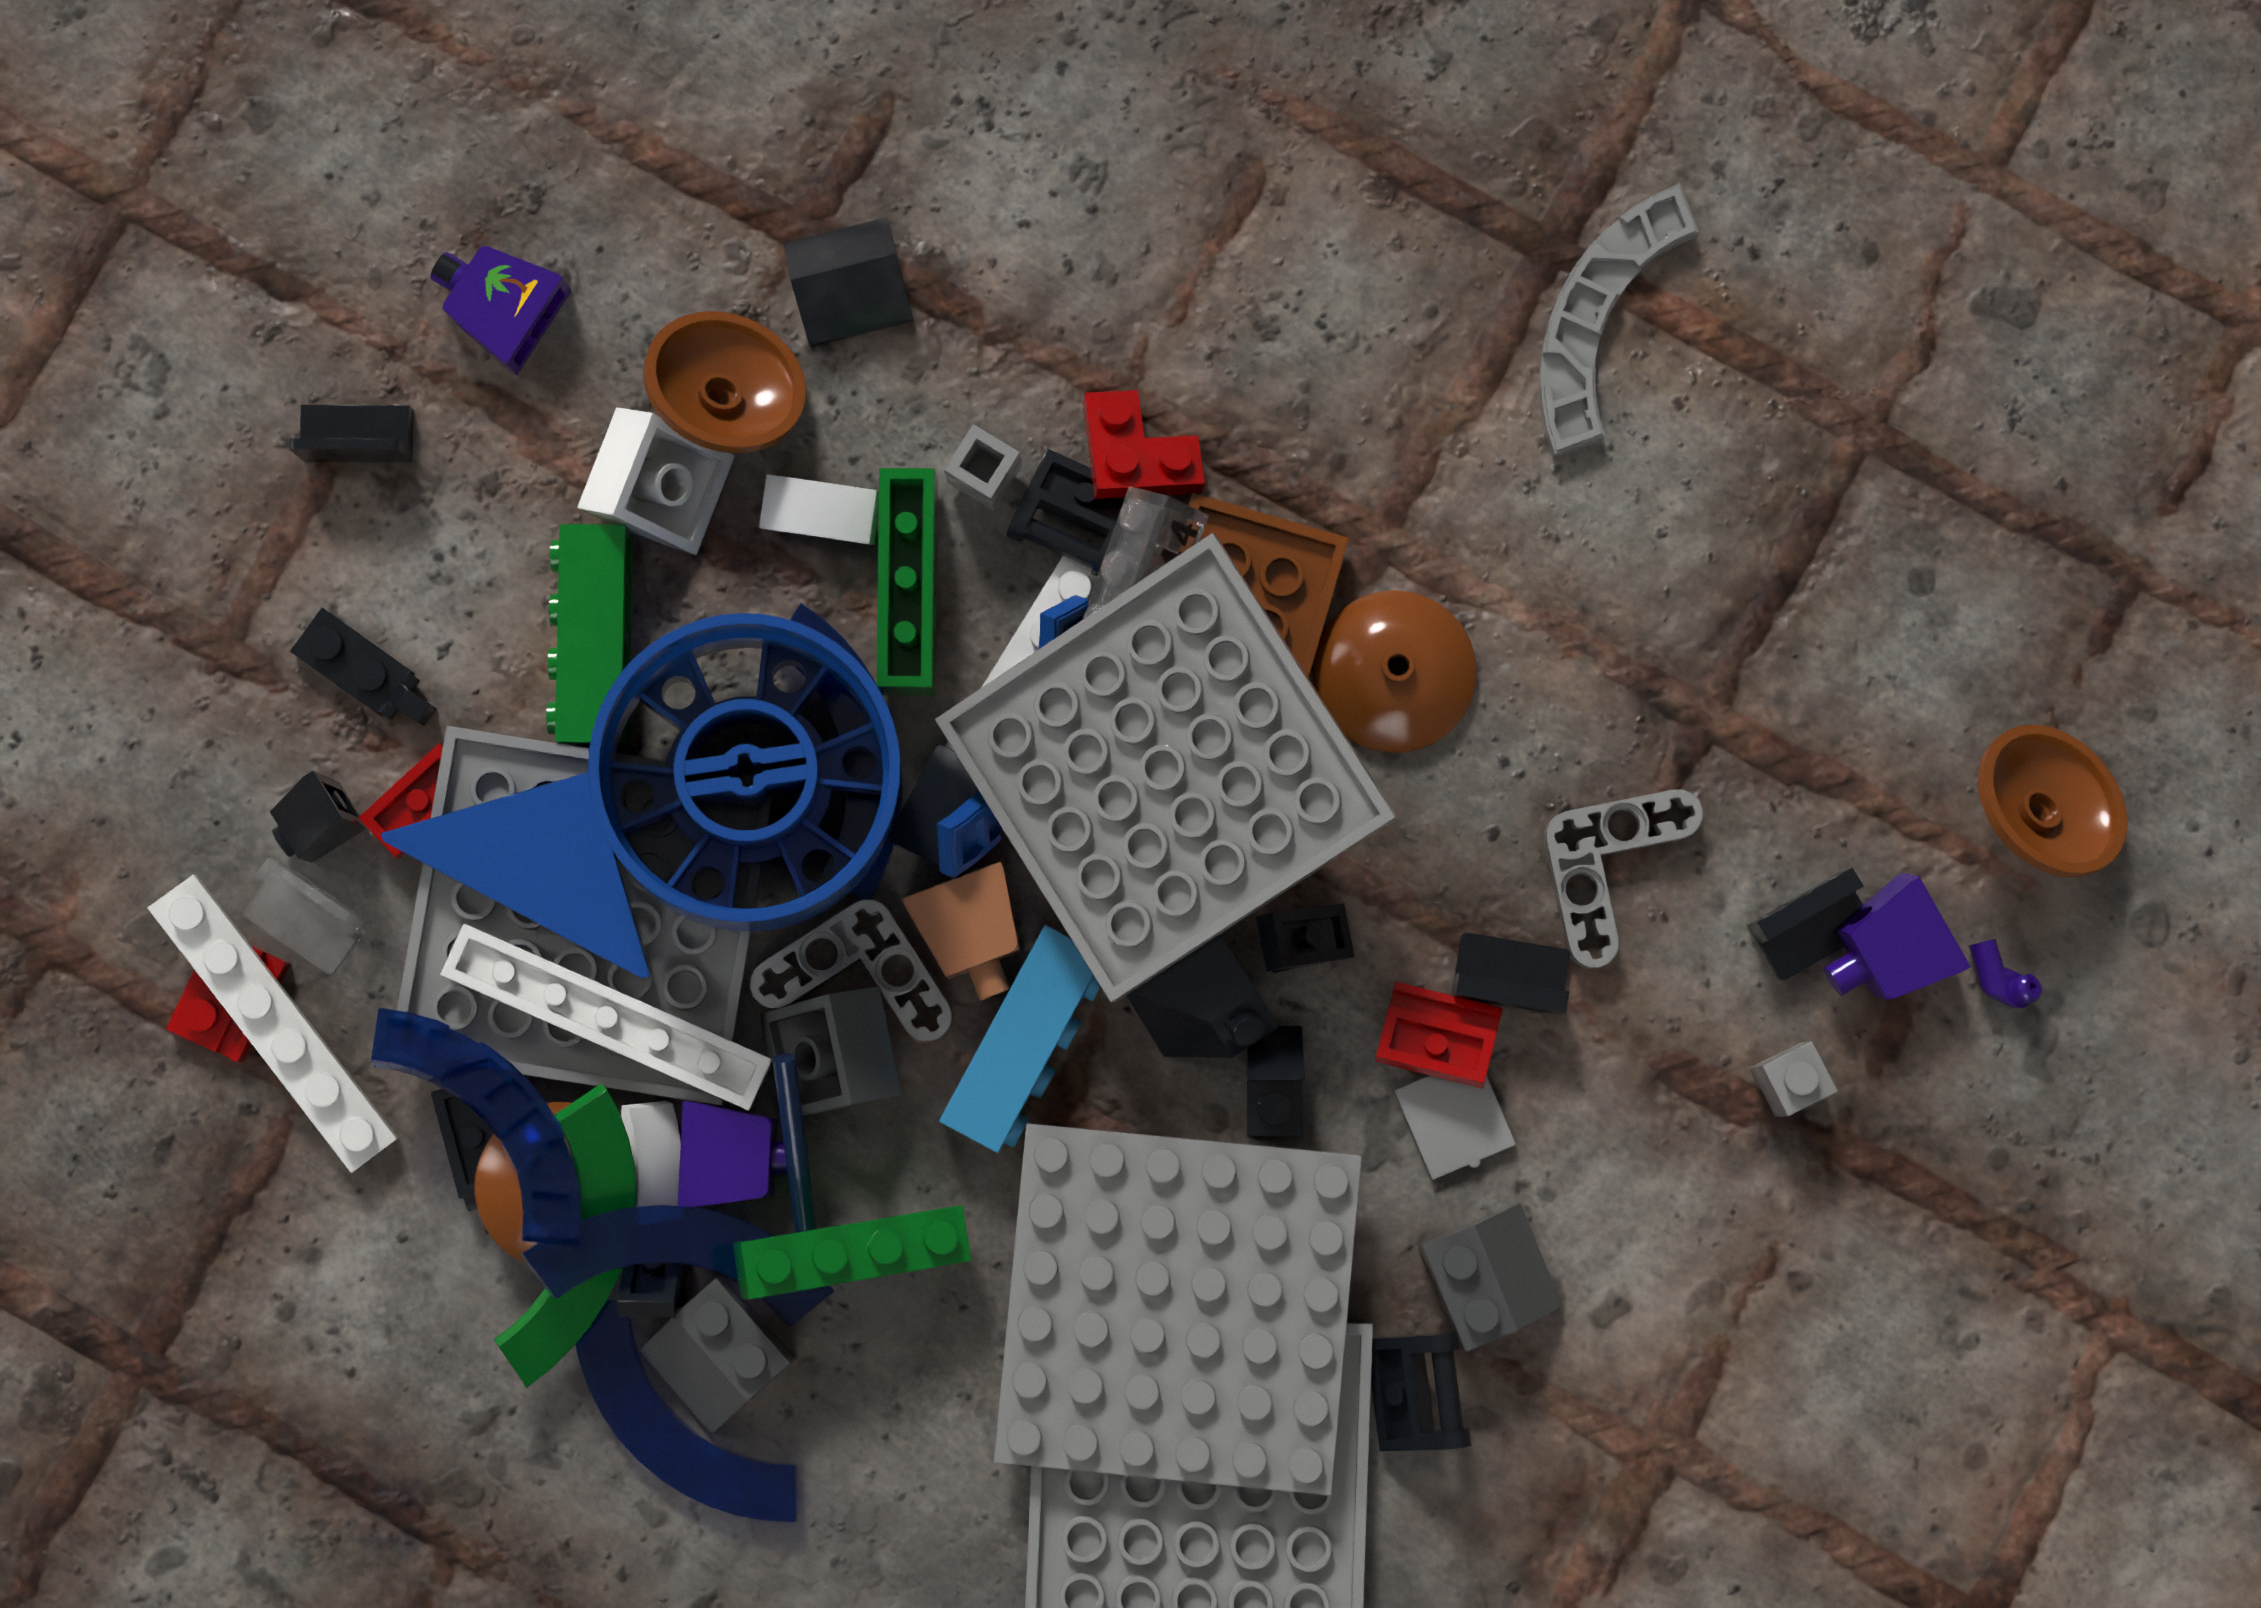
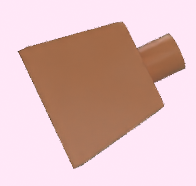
(969, 927)

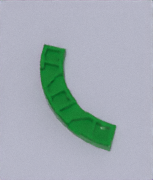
(606, 1184)

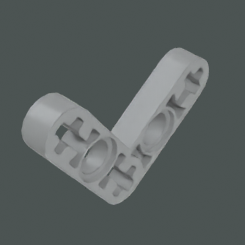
(1588, 861)
(851, 951)

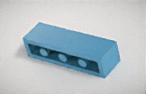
(1021, 1043)

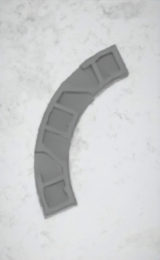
(1583, 308)

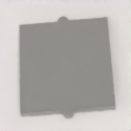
(1453, 1123)

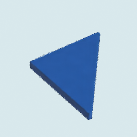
(542, 860)

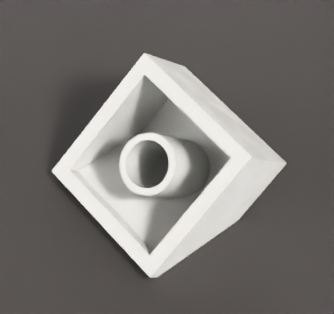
(655, 481)

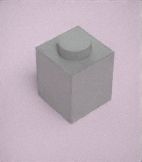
(983, 467)
(1794, 1079)

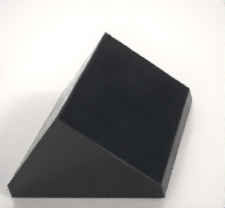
(848, 282)

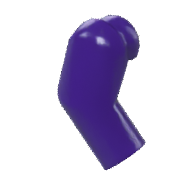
(2000, 982)

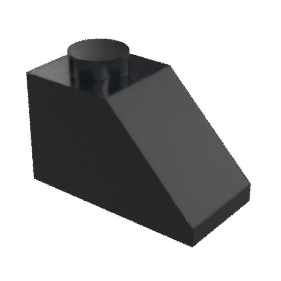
(315, 818)

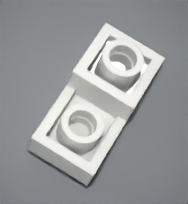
(820, 509)
(655, 1151)

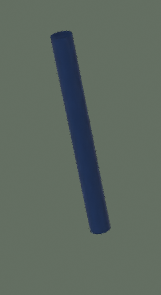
(794, 1142)

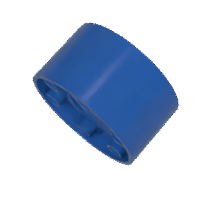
(693, 783)

